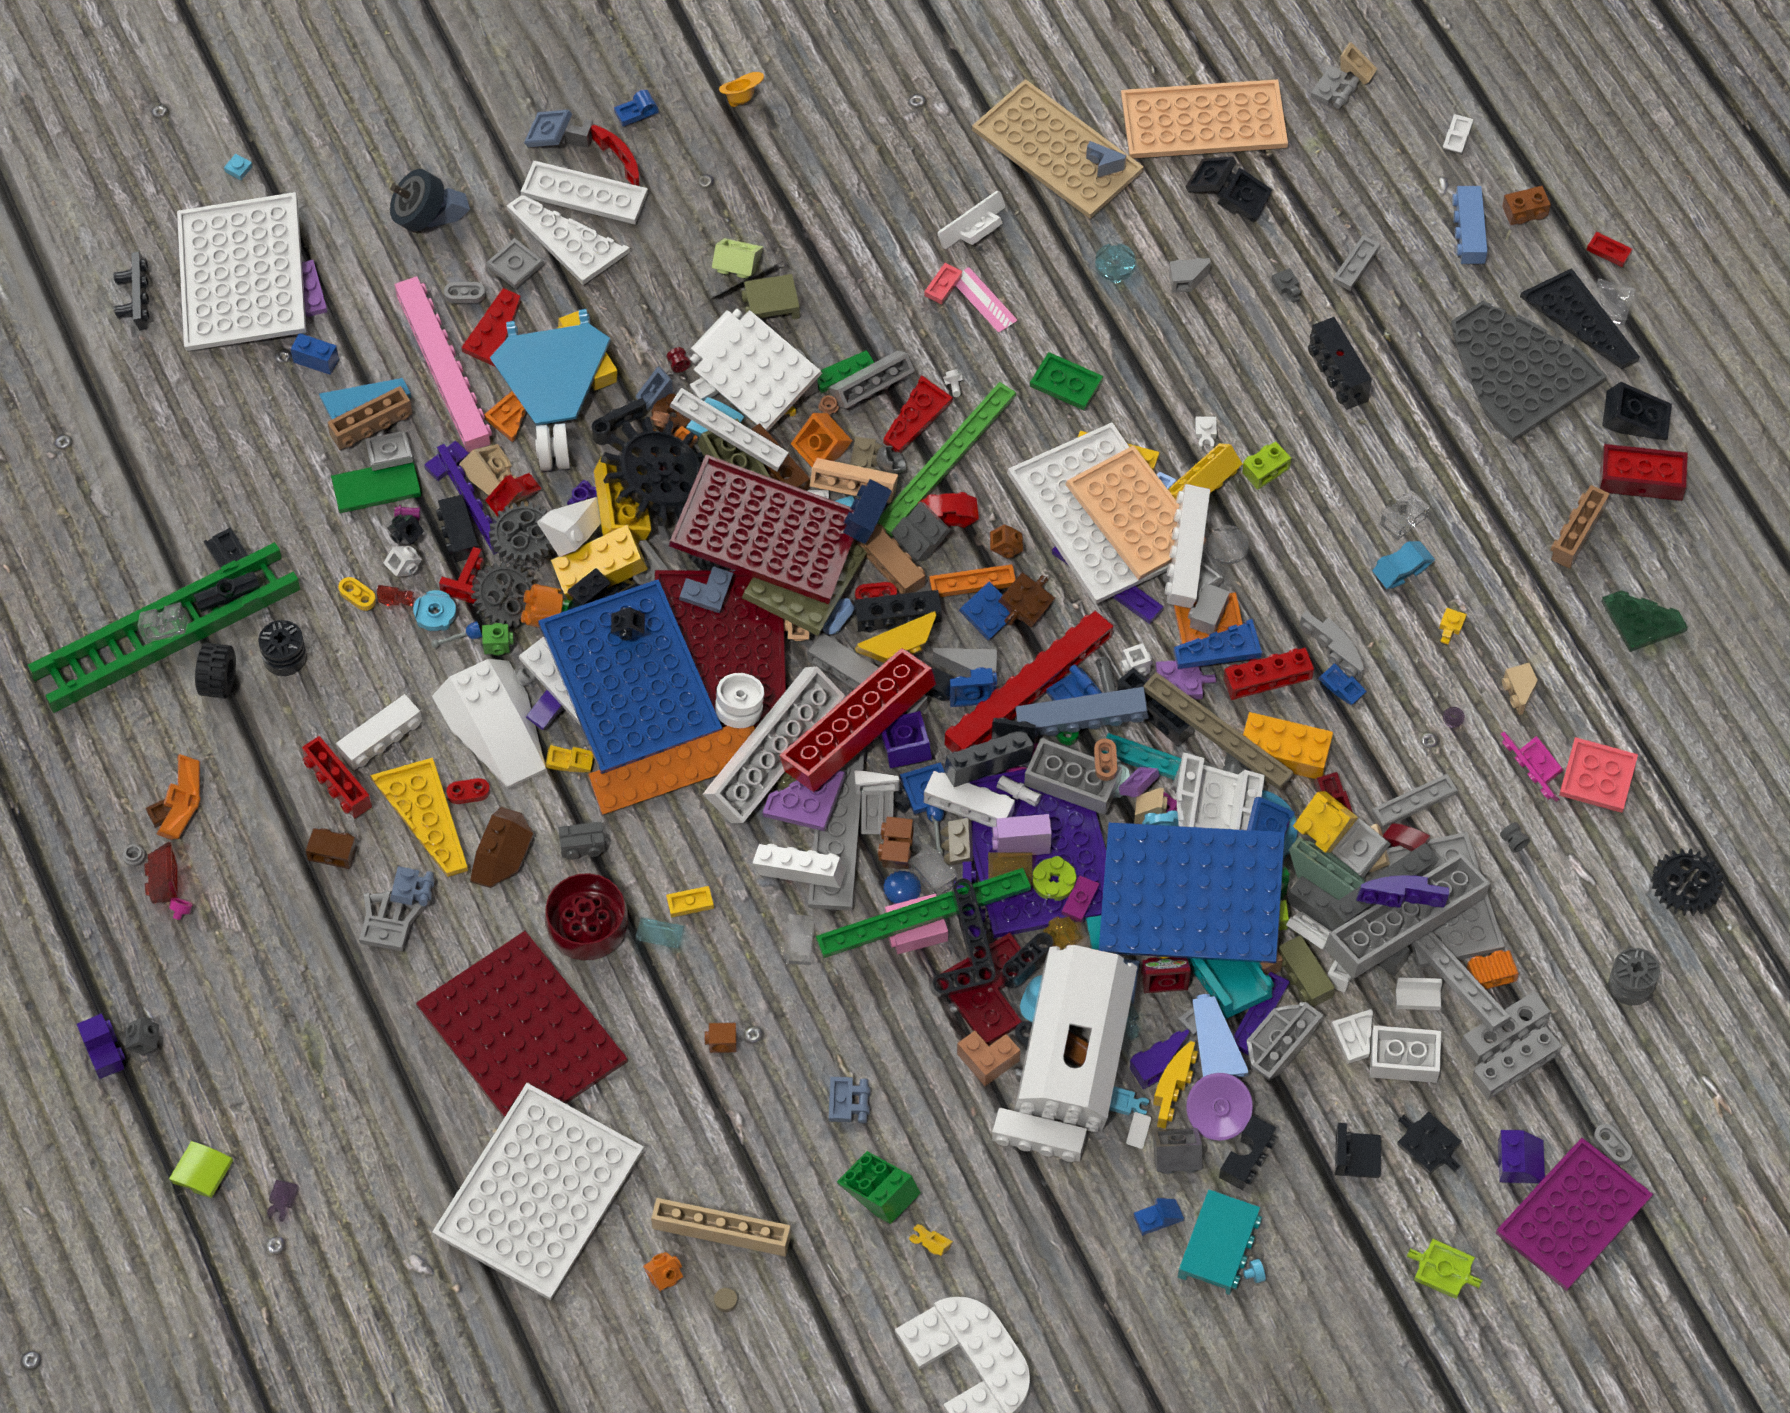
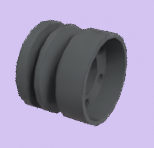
(1629, 986)

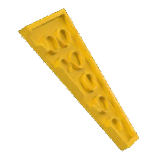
(422, 805)

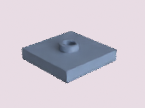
(548, 128)

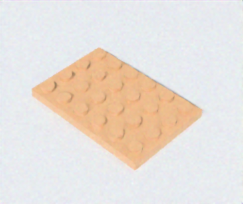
(1129, 509)

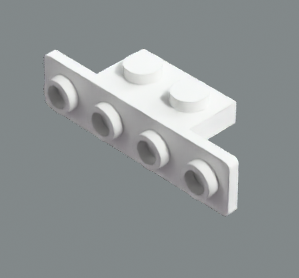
(974, 223)

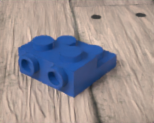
(973, 689)

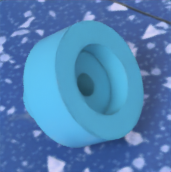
(1256, 1271)

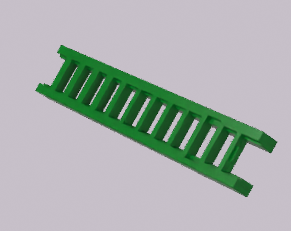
(159, 649)

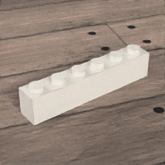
(1188, 546)

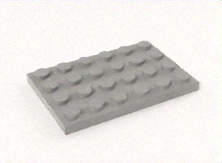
(1476, 928)

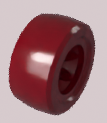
(594, 897)

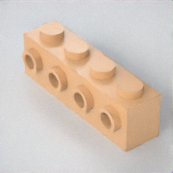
(849, 478)

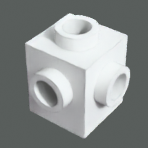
(402, 561)
(1136, 658)

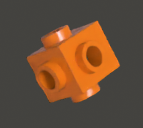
(663, 1270)

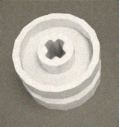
(552, 447)
(739, 700)

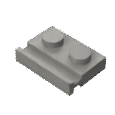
(875, 809)

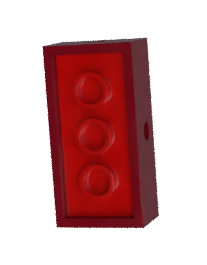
(1643, 472)

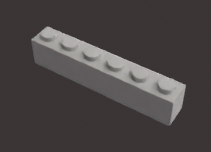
(848, 666)

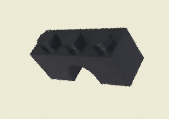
(1240, 1169)

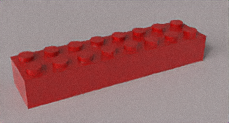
(857, 719)

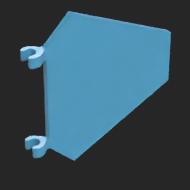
(552, 368)

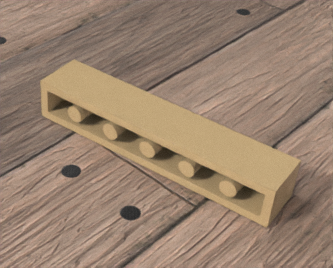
(721, 1227)

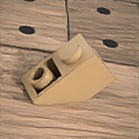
(1521, 684)
(1150, 803)

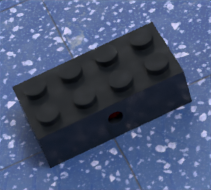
(1339, 363)

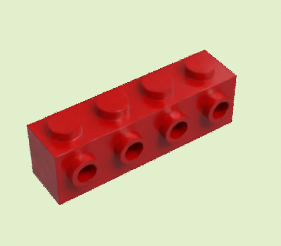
(1268, 673)
(336, 777)

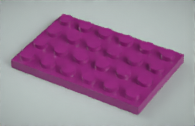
(1574, 1214)

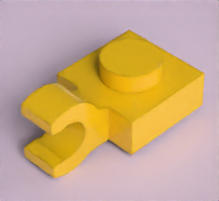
(1451, 623)
(932, 1240)

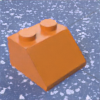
(821, 439)

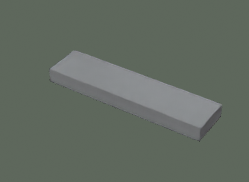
(1414, 801)

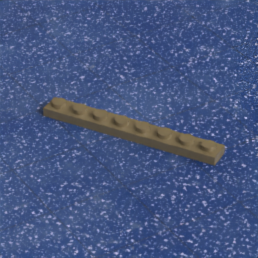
(1217, 730)

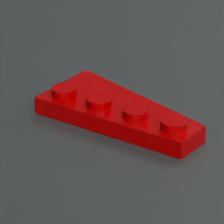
(920, 410)

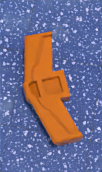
(181, 798)

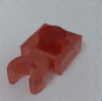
(392, 596)

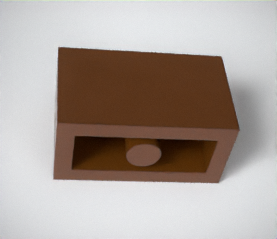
(331, 848)

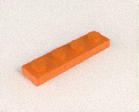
(972, 580)

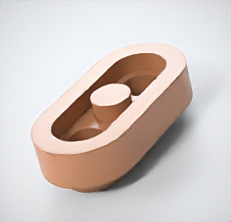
(1105, 761)

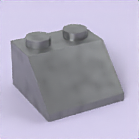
(1177, 1150)

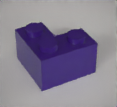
(99, 1042)

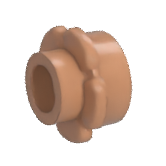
(828, 401)
(660, 418)

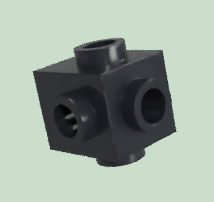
(405, 529)
(627, 623)

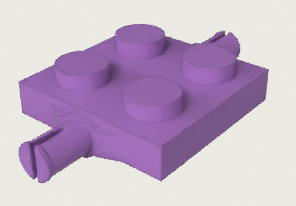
(1187, 679)

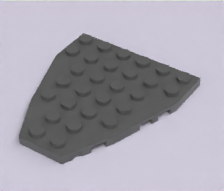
(1520, 368)

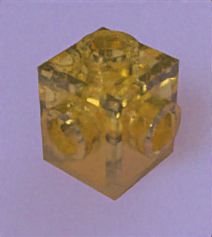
(1063, 932)

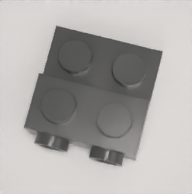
(920, 532)

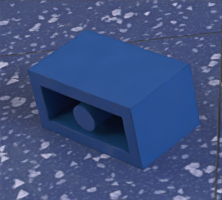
(314, 353)

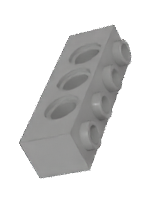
(1529, 1007)

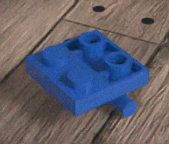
(1073, 685)

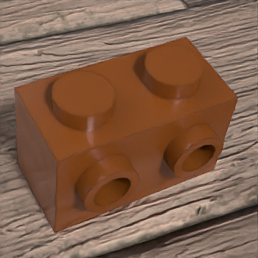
(1526, 205)

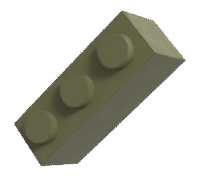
(1305, 972)

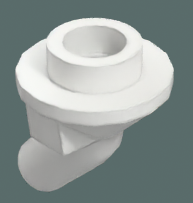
(953, 377)

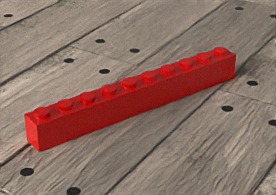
(1031, 681)

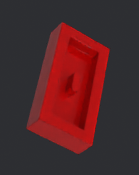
(1609, 249)

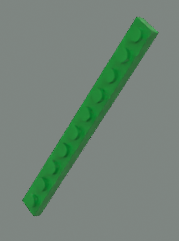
(919, 914)

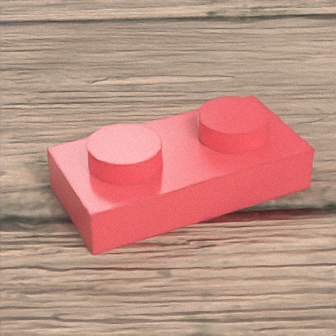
(943, 283)

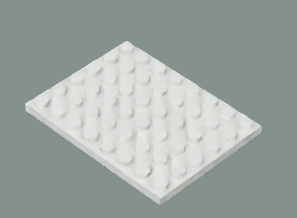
(241, 271)
(1065, 520)
(538, 1191)

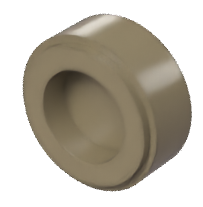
(725, 1300)

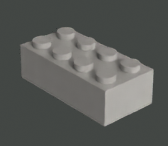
(1070, 776)

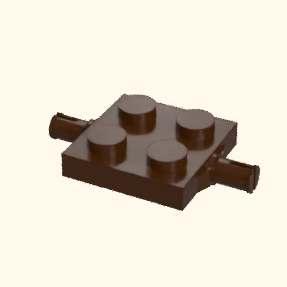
(1026, 600)

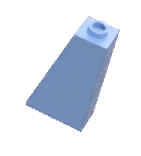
(1216, 1043)

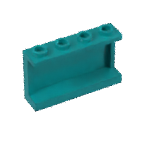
(1233, 983)
(1220, 1241)

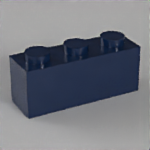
(866, 510)

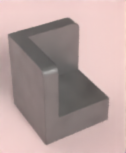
(579, 135)

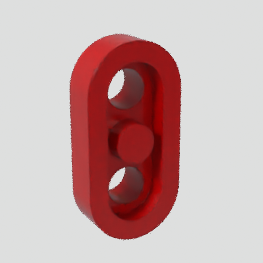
(875, 590)
(468, 792)

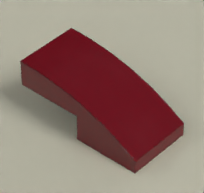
(1405, 836)

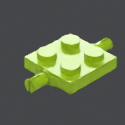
(1444, 1268)

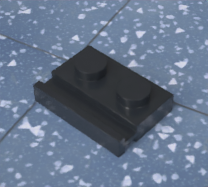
(225, 548)

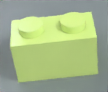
(736, 257)

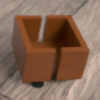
(897, 840)

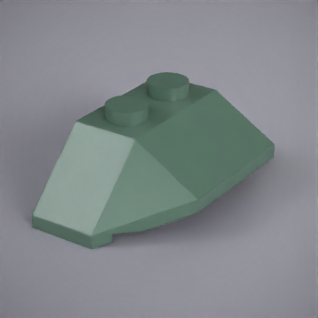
(1323, 869)

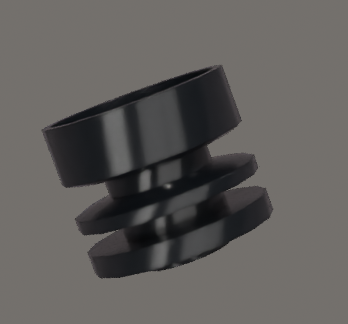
(282, 648)

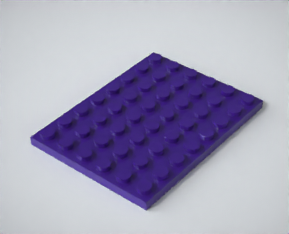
(1074, 838)

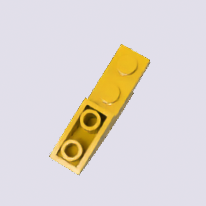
(1172, 1080)

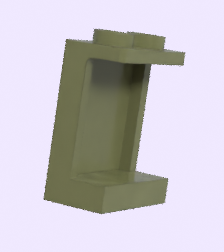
(771, 296)

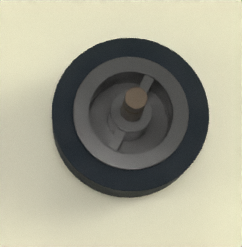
(416, 200)

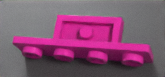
(1538, 760)

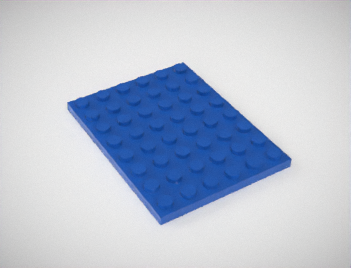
(634, 692)
(1192, 892)

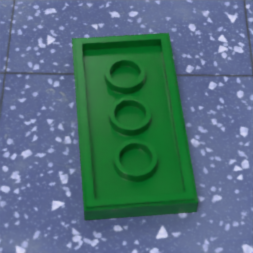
(372, 488)

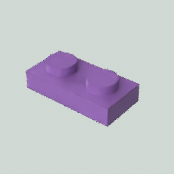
(1138, 781)

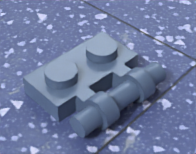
(405, 884)
(841, 1099)

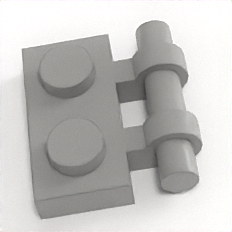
(1329, 85)

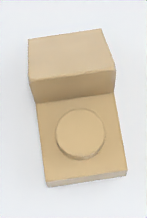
(1355, 61)

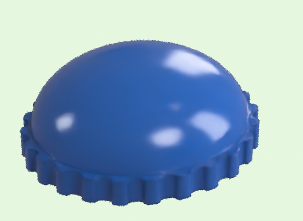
(902, 887)

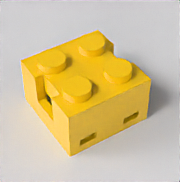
(1325, 821)

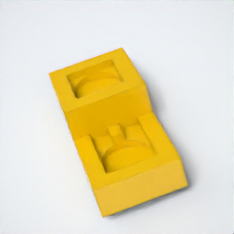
(569, 760)

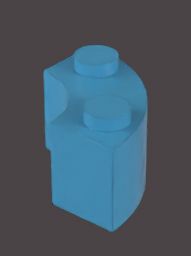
(1409, 560)

